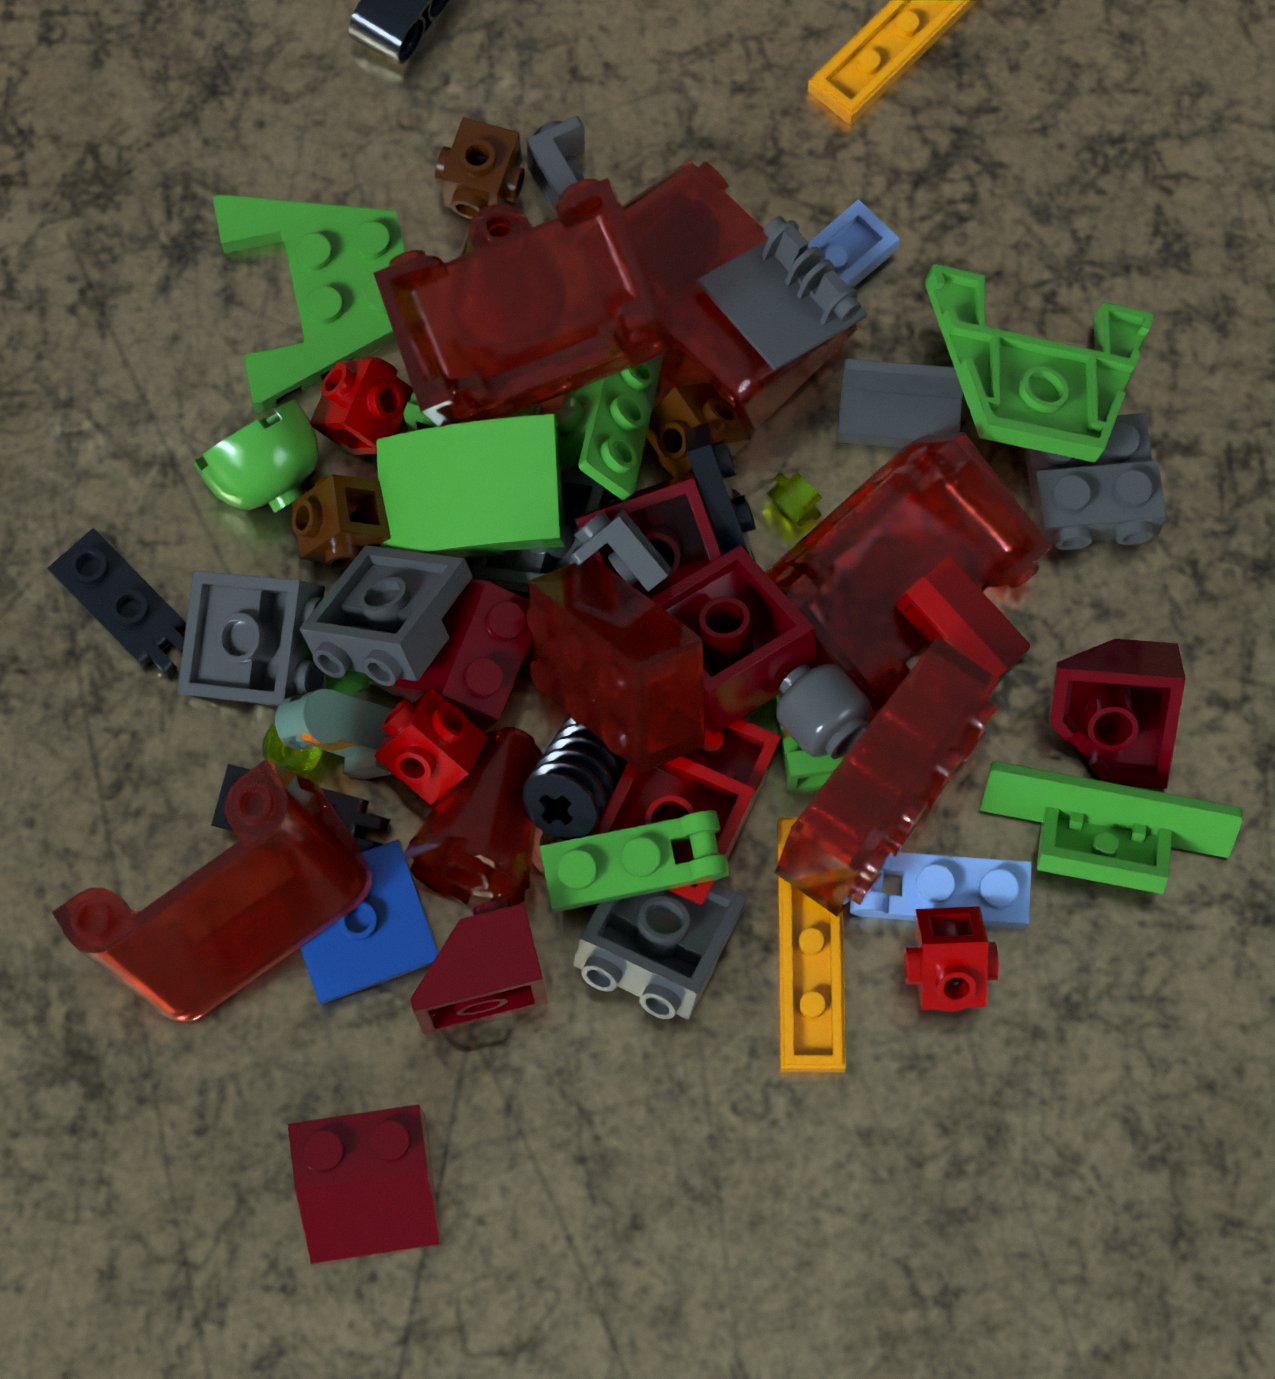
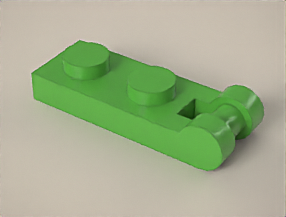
(632, 861)

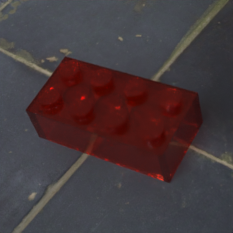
(889, 779)

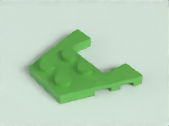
(333, 278)
(1032, 387)

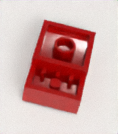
(717, 777)

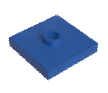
(377, 938)

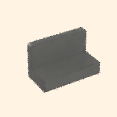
(897, 402)

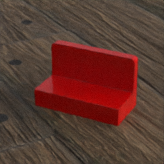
(961, 615)

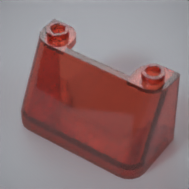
(685, 231)
(526, 312)
(899, 525)
(237, 913)

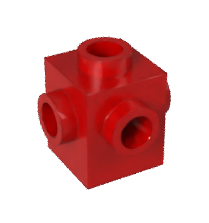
(361, 404)
(429, 745)
(951, 958)

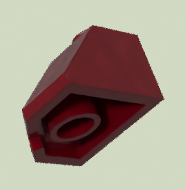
(1121, 709)

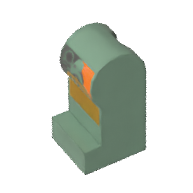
(335, 725)

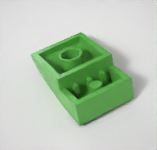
(474, 487)

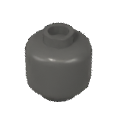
(823, 710)

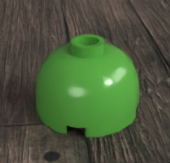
(263, 461)

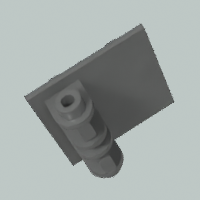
(783, 295)

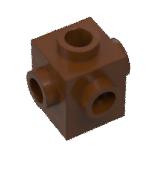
(480, 168)
(687, 408)
(339, 520)

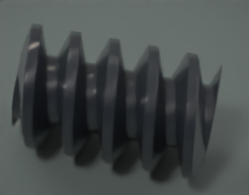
(571, 783)

